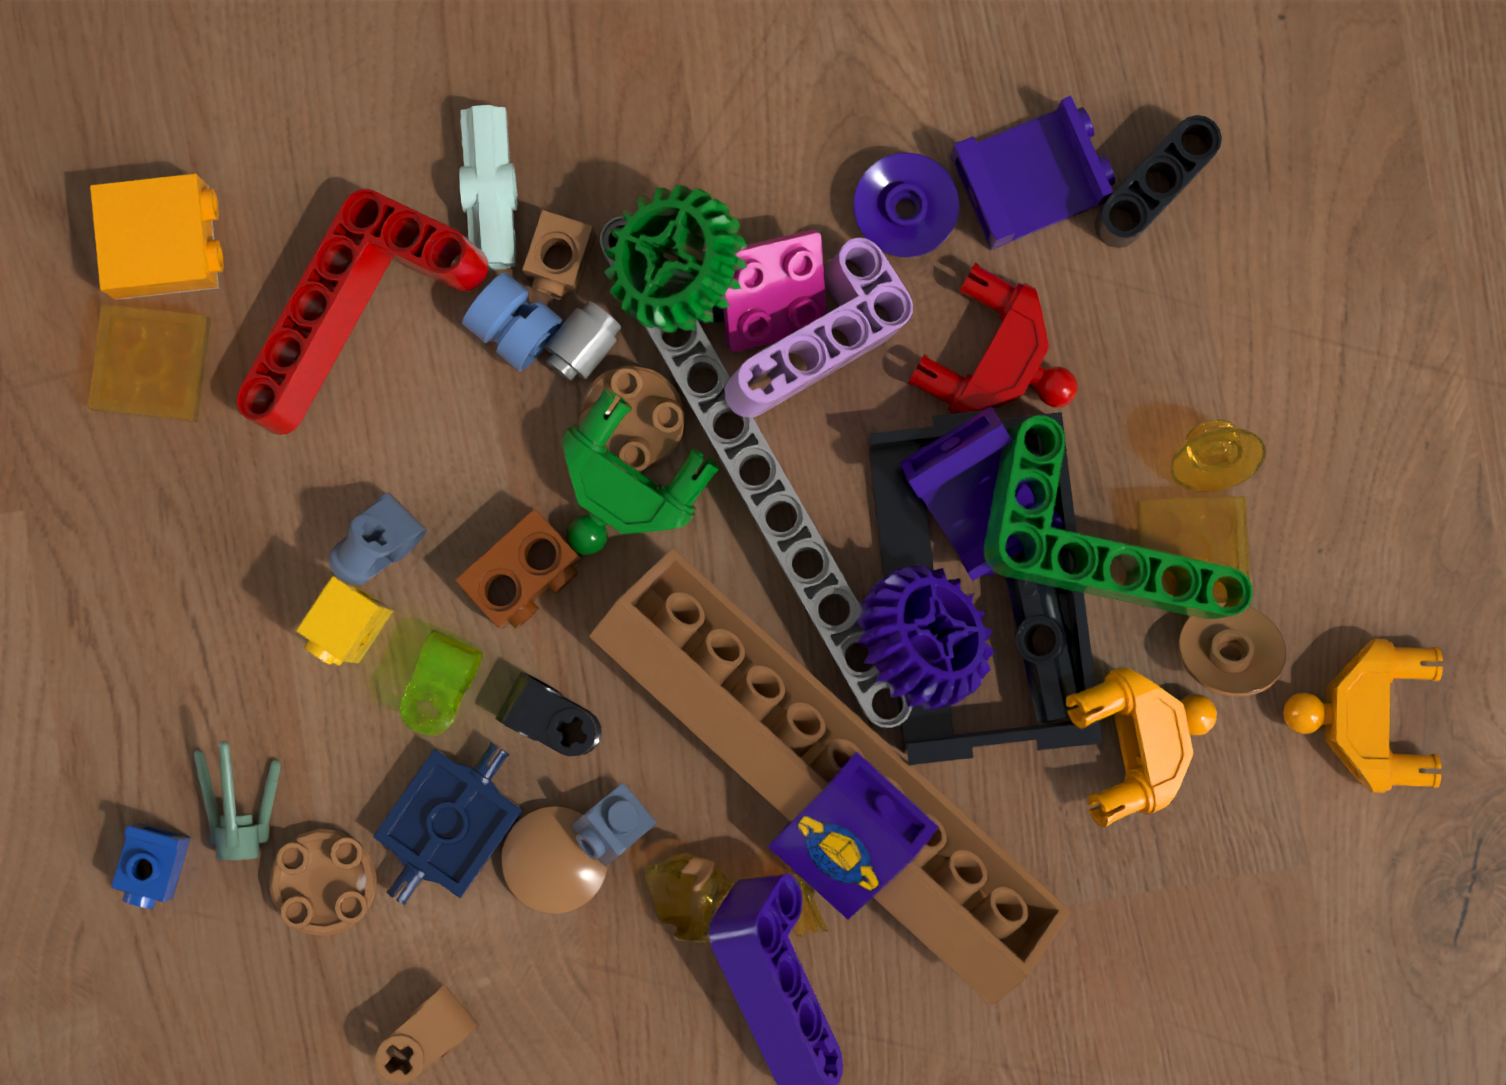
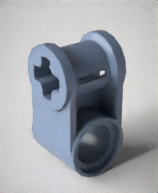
(375, 541)

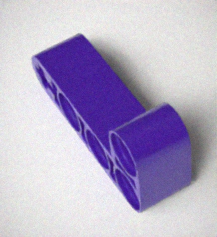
(769, 981)

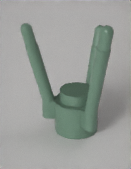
(235, 832)

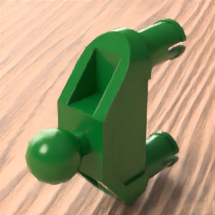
(617, 491)

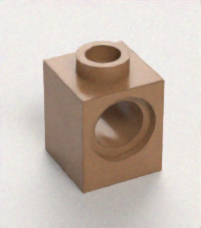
(558, 231)

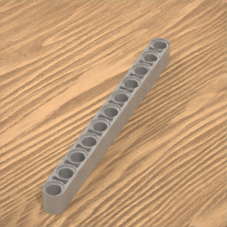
(760, 499)

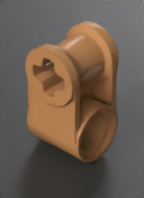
(430, 1032)

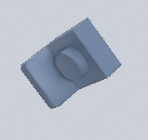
(612, 825)

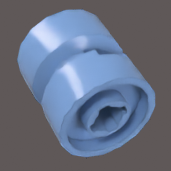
(510, 320)

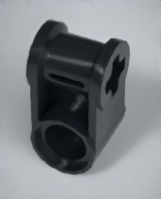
(541, 713)

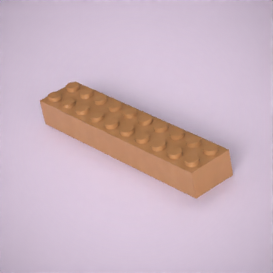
(793, 738)

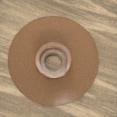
(1246, 637)

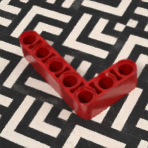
(345, 298)

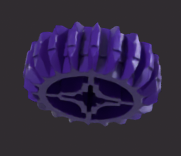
(925, 637)

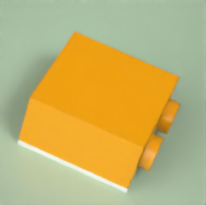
(156, 236)

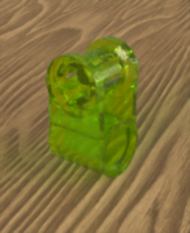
(443, 672)

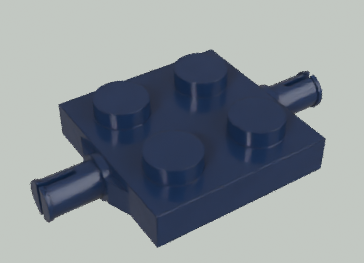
(448, 823)

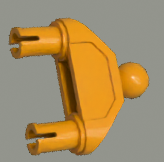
(1359, 715)
(1152, 738)

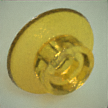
(1217, 457)

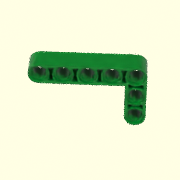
(1091, 554)

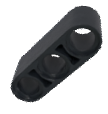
(1172, 161)

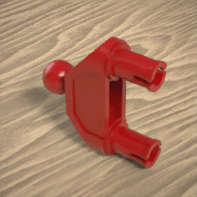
(1010, 359)

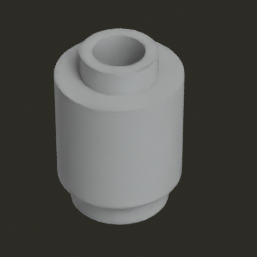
(582, 341)

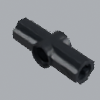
(1051, 675)

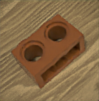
(511, 560)

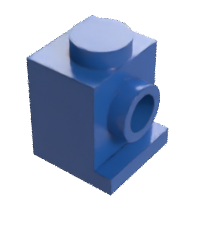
(164, 851)

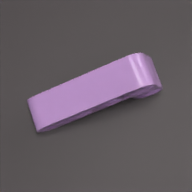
(815, 341)

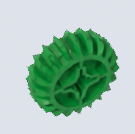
(675, 226)

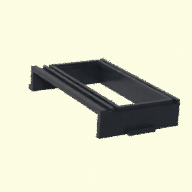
(906, 542)

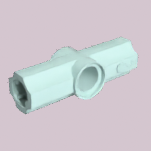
(489, 184)

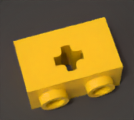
(343, 623)

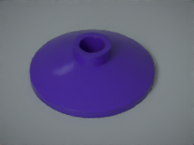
(909, 179)

